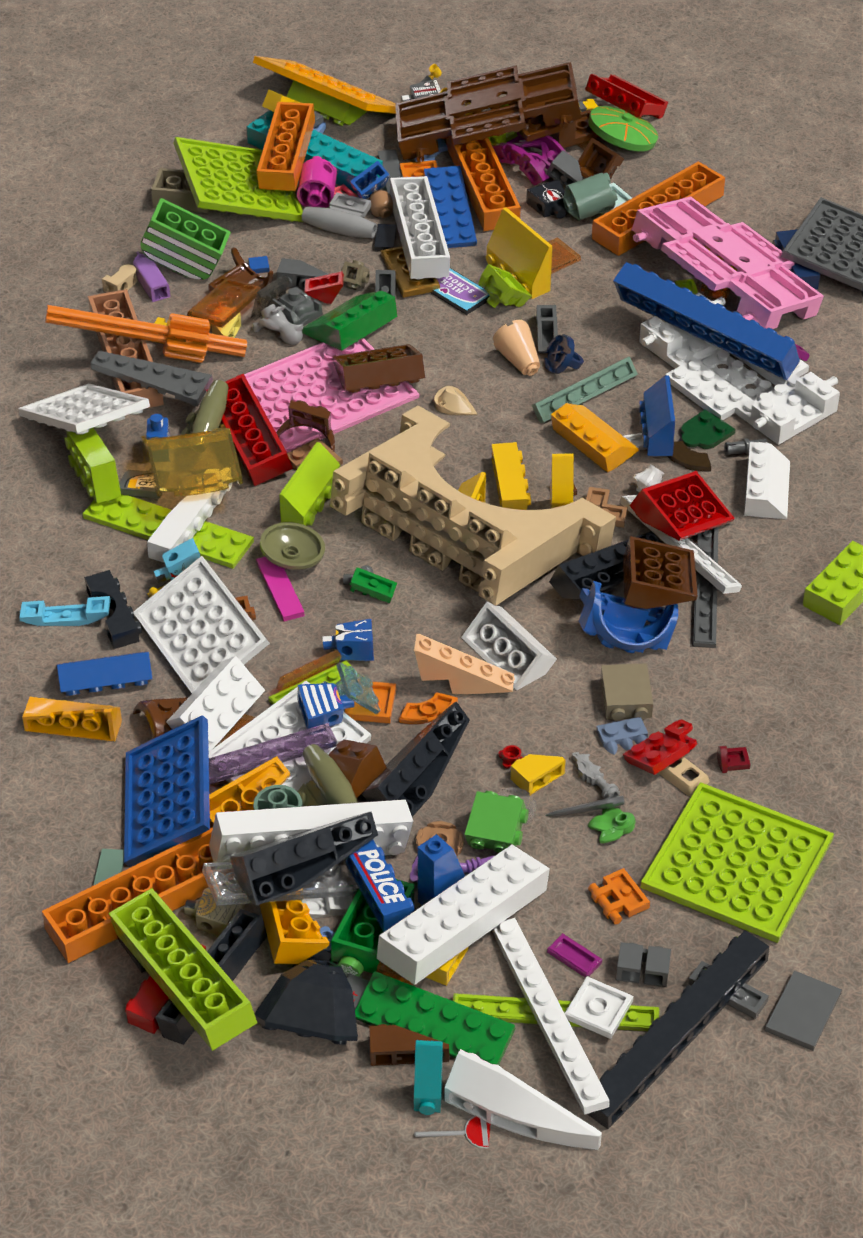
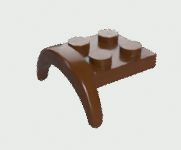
(242, 273)
(305, 415)
(158, 713)

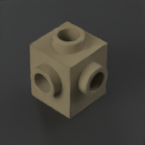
(356, 269)

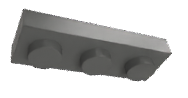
(745, 1000)

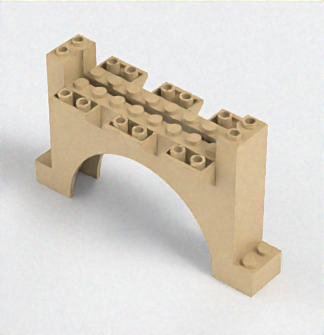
(494, 544)

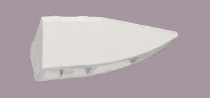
(513, 1105)

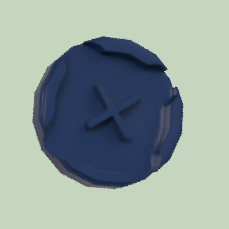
(562, 355)

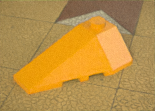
(240, 793)

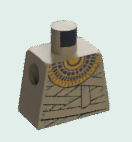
(209, 916)

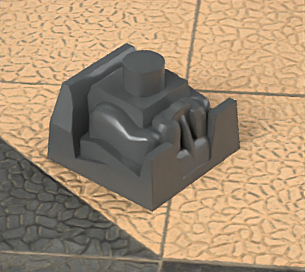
(299, 307)

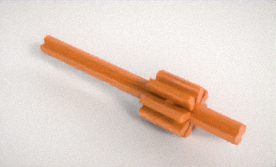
(183, 336)

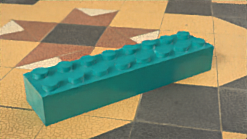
(344, 158)

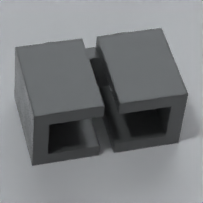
(630, 960)

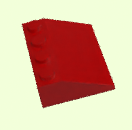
(681, 507)

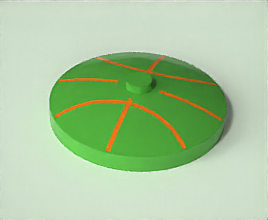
(622, 128)

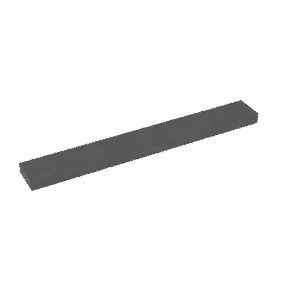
(706, 604)

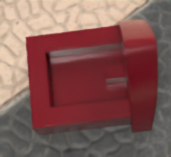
(732, 758)

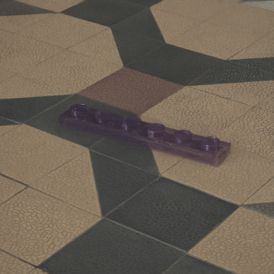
(285, 748)

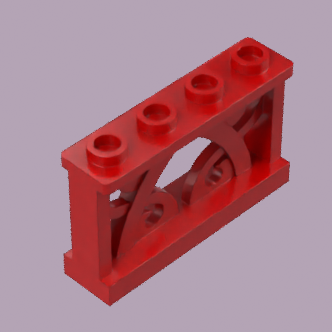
(626, 96)

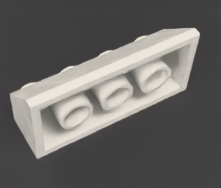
(766, 482)
(508, 645)

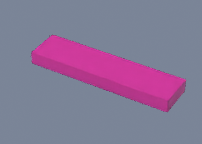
(280, 589)

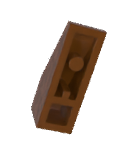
(396, 1045)

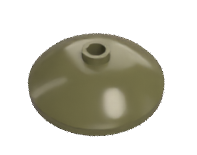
(292, 546)

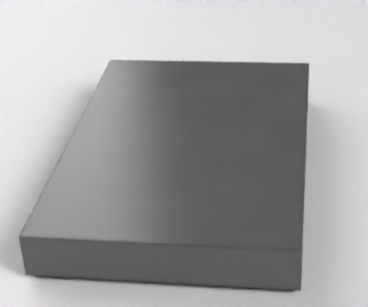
(803, 1010)

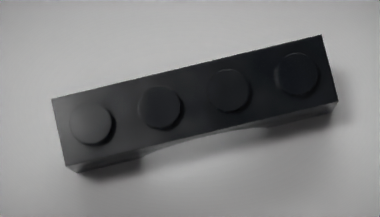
(121, 626)

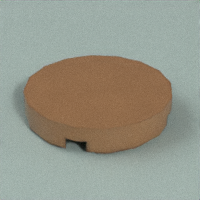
(446, 831)

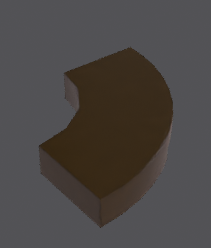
(690, 459)

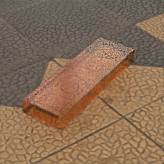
(308, 670)

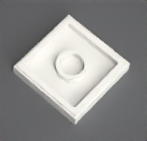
(598, 1007)

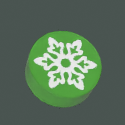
(351, 966)

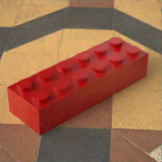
(253, 433)

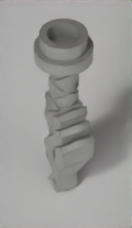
(591, 773)

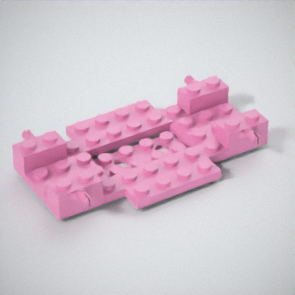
(762, 283)

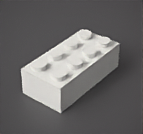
(220, 699)

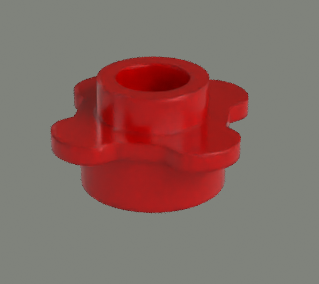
(510, 755)

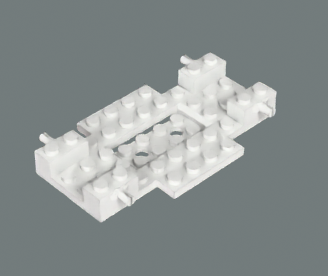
(773, 411)

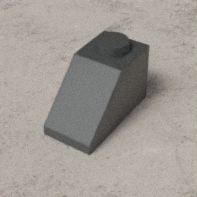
(565, 169)
(385, 281)

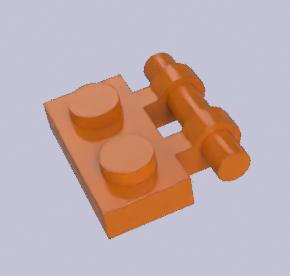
(625, 892)

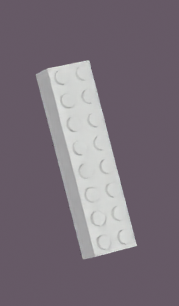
(419, 228)
(249, 829)
(462, 914)

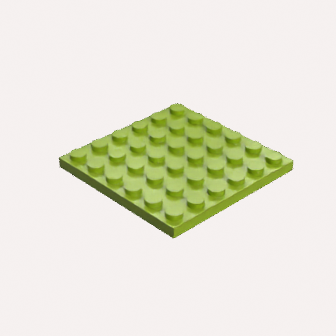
(227, 180)
(738, 862)

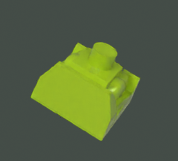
(503, 287)

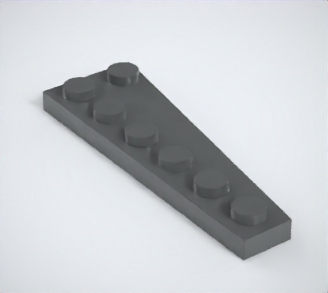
(183, 383)

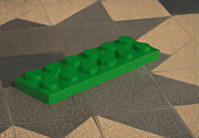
(412, 1008)

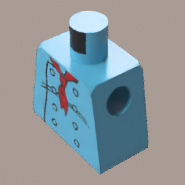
(177, 560)

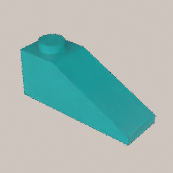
(428, 1076)

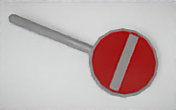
(476, 1132)

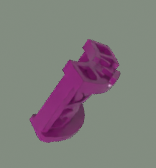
(530, 164)

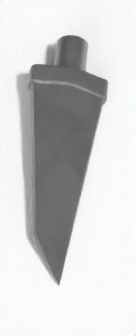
(596, 805)

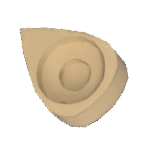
(453, 402)

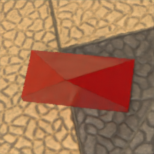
(324, 287)

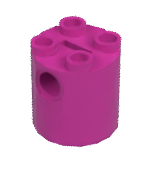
(316, 183)

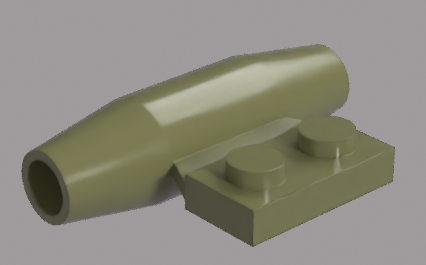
(210, 410)
(328, 782)

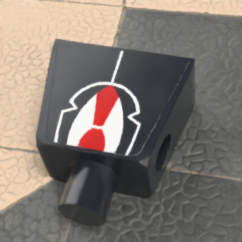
(547, 199)

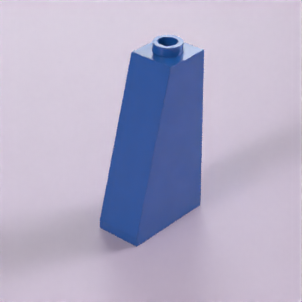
(436, 868)

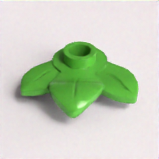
(612, 824)

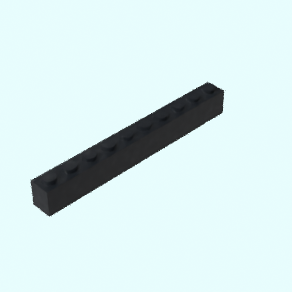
(680, 1025)

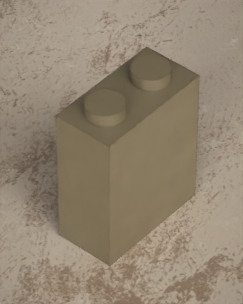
(626, 691)

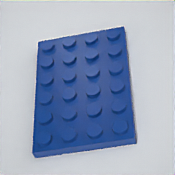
(167, 791)

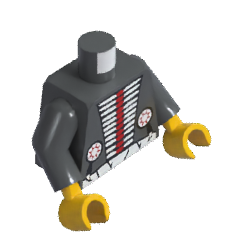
(426, 86)

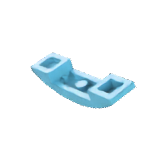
(69, 615)

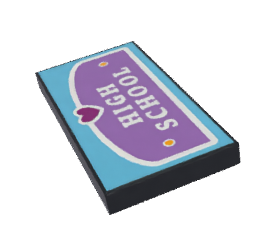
(460, 292)

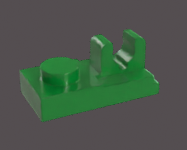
(373, 585)

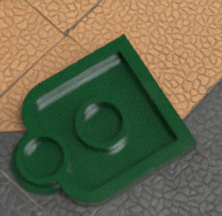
(705, 431)

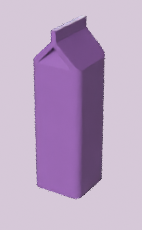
(151, 278)

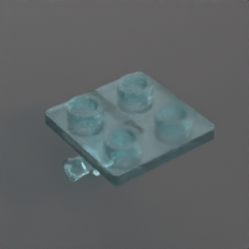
(356, 687)

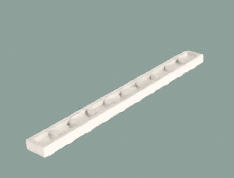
(551, 1017)

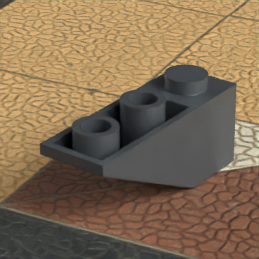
(297, 272)

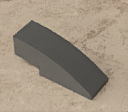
(546, 326)

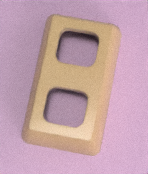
(675, 777)

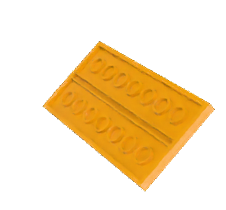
(327, 84)

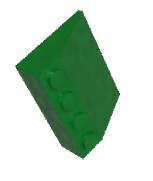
(353, 319)

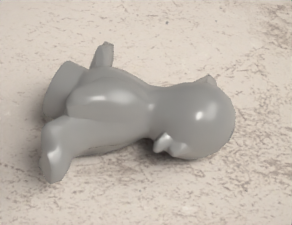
(275, 320)

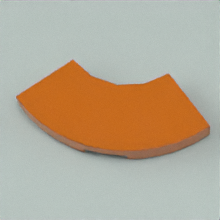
(426, 711)

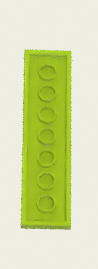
(143, 518)

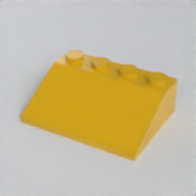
(521, 252)

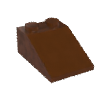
(359, 763)

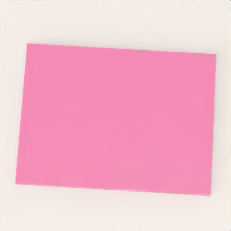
(313, 379)

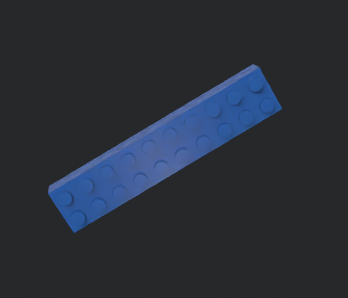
(707, 320)

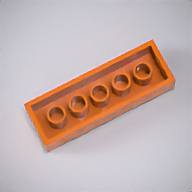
(286, 146)

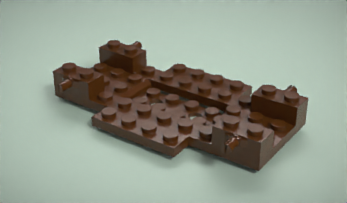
(528, 94)

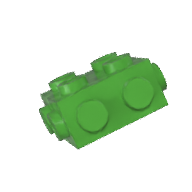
(496, 821)

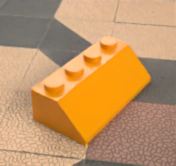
(592, 436)

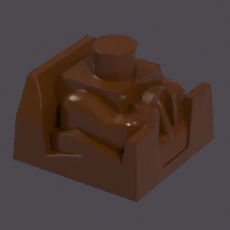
(598, 160)

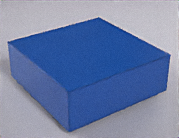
(259, 264)

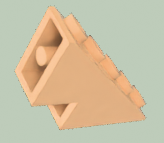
(463, 671)

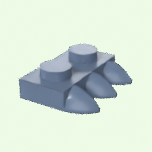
(622, 733)

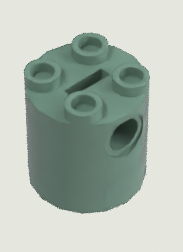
(589, 196)
(277, 797)

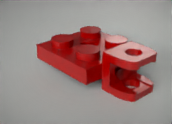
(662, 749)

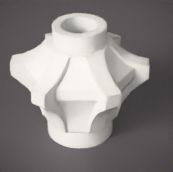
(648, 477)

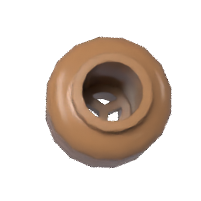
(381, 203)

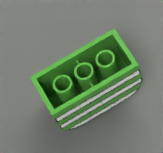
(183, 241)

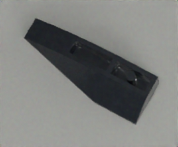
(599, 566)
(420, 764)
(299, 858)

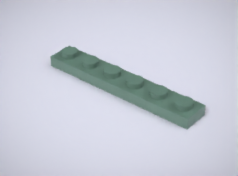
(586, 388)

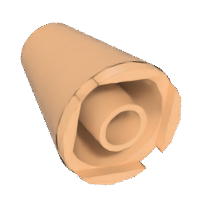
(517, 346)

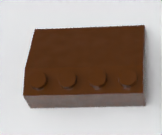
(379, 367)
(658, 574)

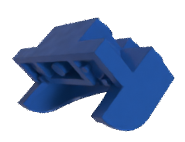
(624, 626)

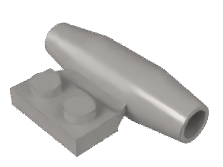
(343, 217)

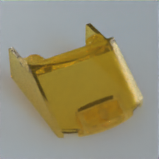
(192, 462)

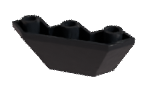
(311, 1002)

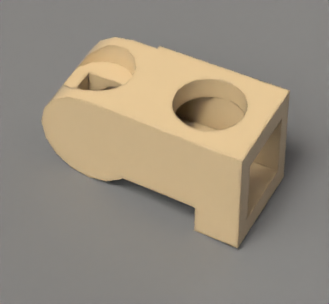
(123, 279)

